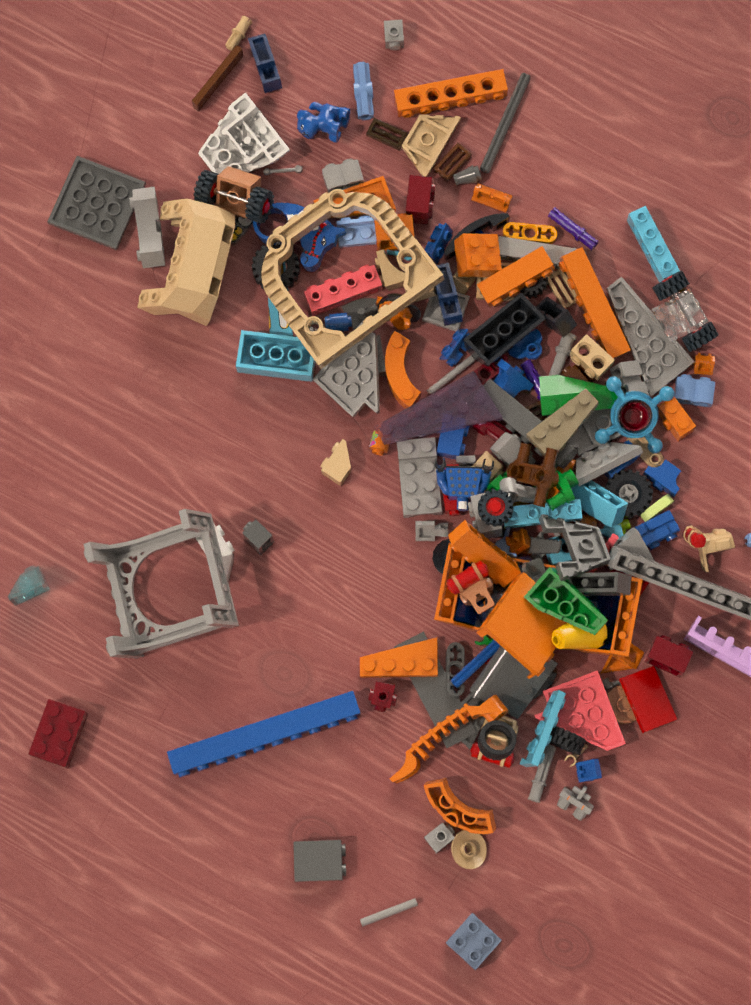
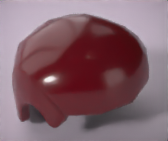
(634, 416)

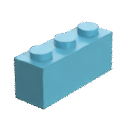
(600, 503)

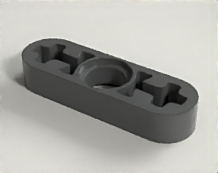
(449, 657)

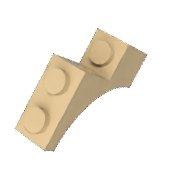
(392, 277)

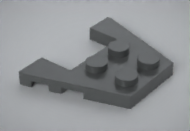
(584, 545)

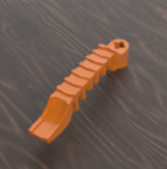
(491, 709)

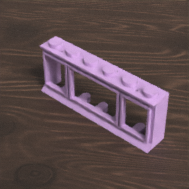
(720, 648)

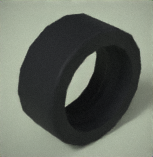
(500, 726)

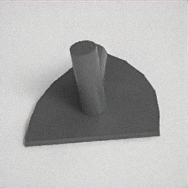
(360, 310)

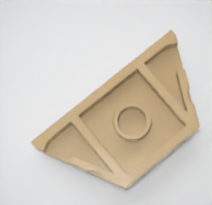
(428, 140)

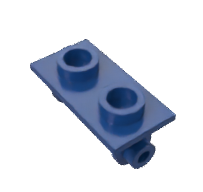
(442, 235)
(451, 351)

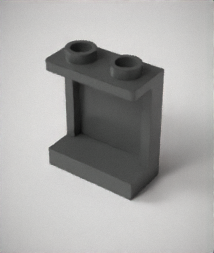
(319, 860)

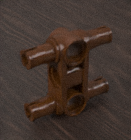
(542, 477)

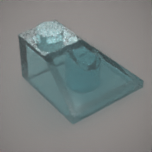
(28, 585)

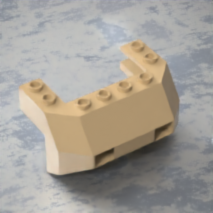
(196, 261)

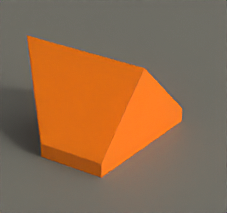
(620, 663)

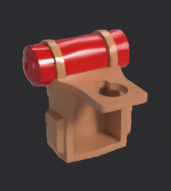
(473, 586)

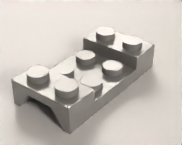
(418, 477)

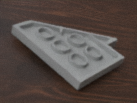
(353, 377)

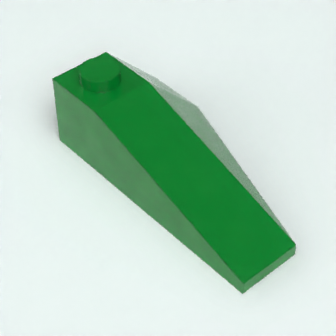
(558, 390)
(565, 602)

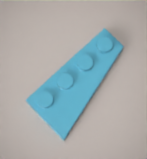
(543, 730)

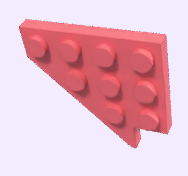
(588, 711)

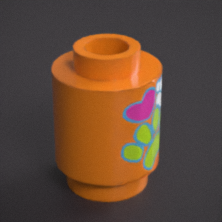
(377, 445)

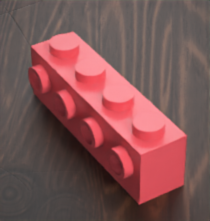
(343, 289)

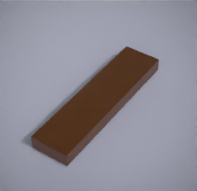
(217, 78)

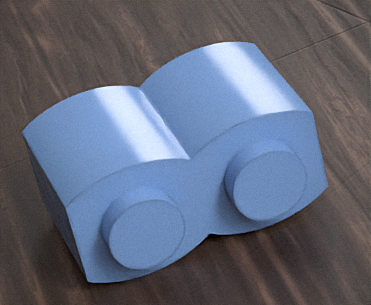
(694, 391)

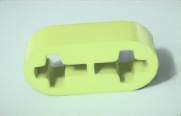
(657, 507)

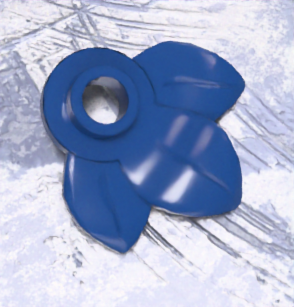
(522, 348)

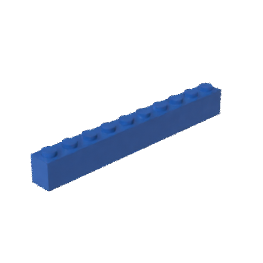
(264, 733)

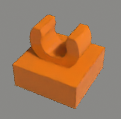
(704, 364)
(518, 541)

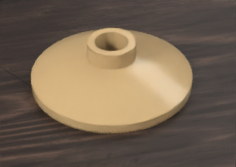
(475, 847)

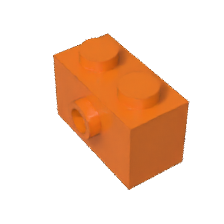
(675, 419)

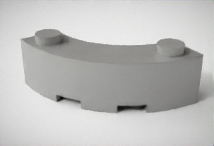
(149, 228)

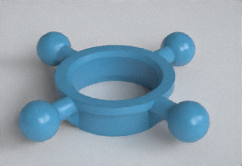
(614, 385)

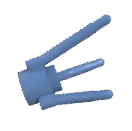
(503, 546)

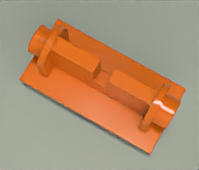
(491, 197)

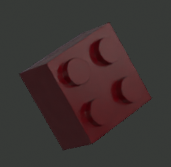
(419, 197)
(669, 656)

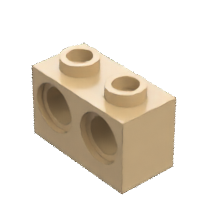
(596, 354)

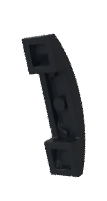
(494, 221)

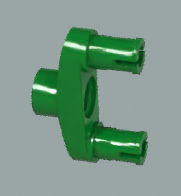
(566, 481)

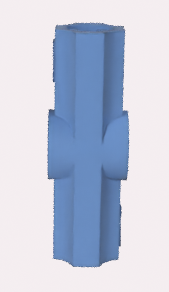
(363, 91)

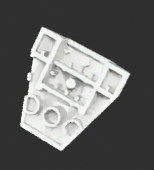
(243, 140)

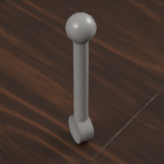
(298, 169)

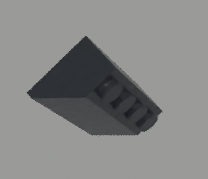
(503, 330)

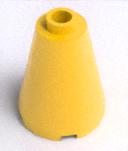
(572, 637)

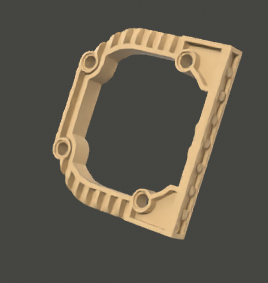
(325, 343)

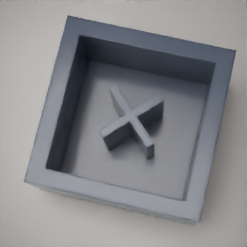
(473, 941)

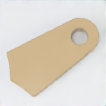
(647, 455)

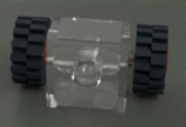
(681, 313)

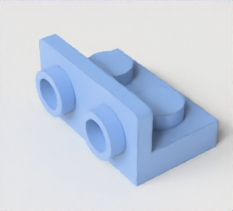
(359, 231)

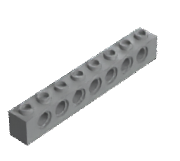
(680, 582)

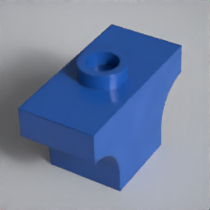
(511, 379)
(664, 477)

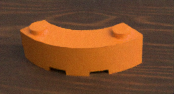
(396, 375)
(457, 812)

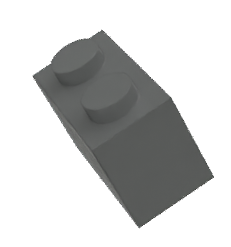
(257, 536)

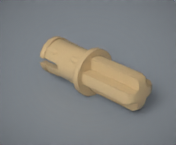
(238, 33)

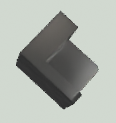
(534, 568)

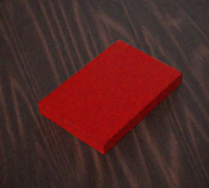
(648, 699)

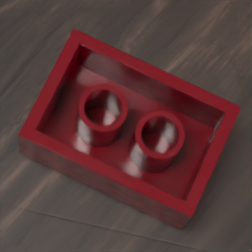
(58, 733)

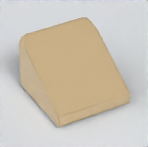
(462, 283)

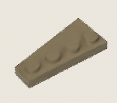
(563, 424)

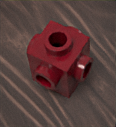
(379, 690)

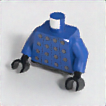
(462, 481)

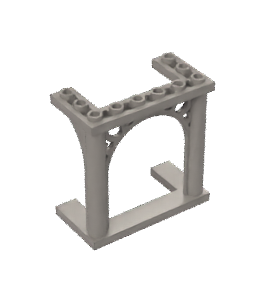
(113, 556)

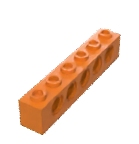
(476, 82)

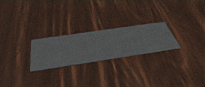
(437, 703)

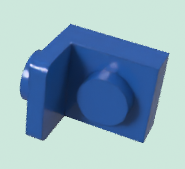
(588, 770)

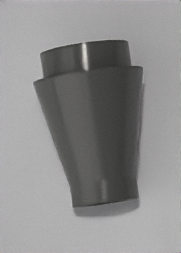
(468, 175)

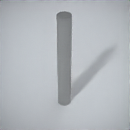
(451, 375)
(388, 912)

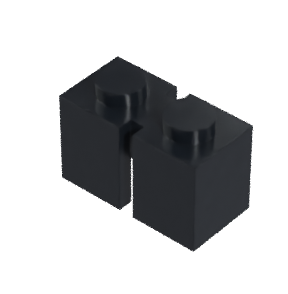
(556, 317)

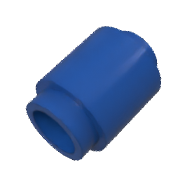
(338, 322)

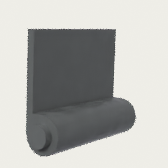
(509, 681)

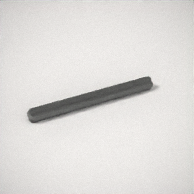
(505, 123)

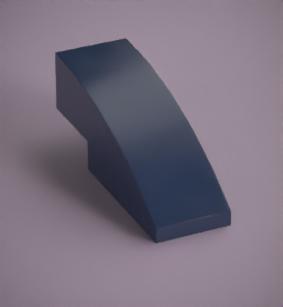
(265, 63)
(448, 297)

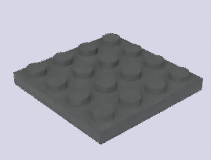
(95, 203)

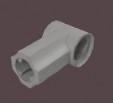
(516, 491)

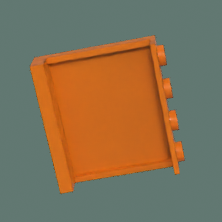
(522, 627)

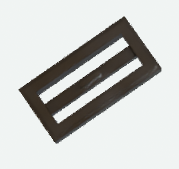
(403, 134)

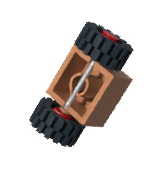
(236, 193)

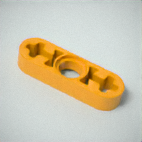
(544, 229)

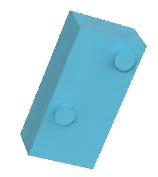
(274, 356)

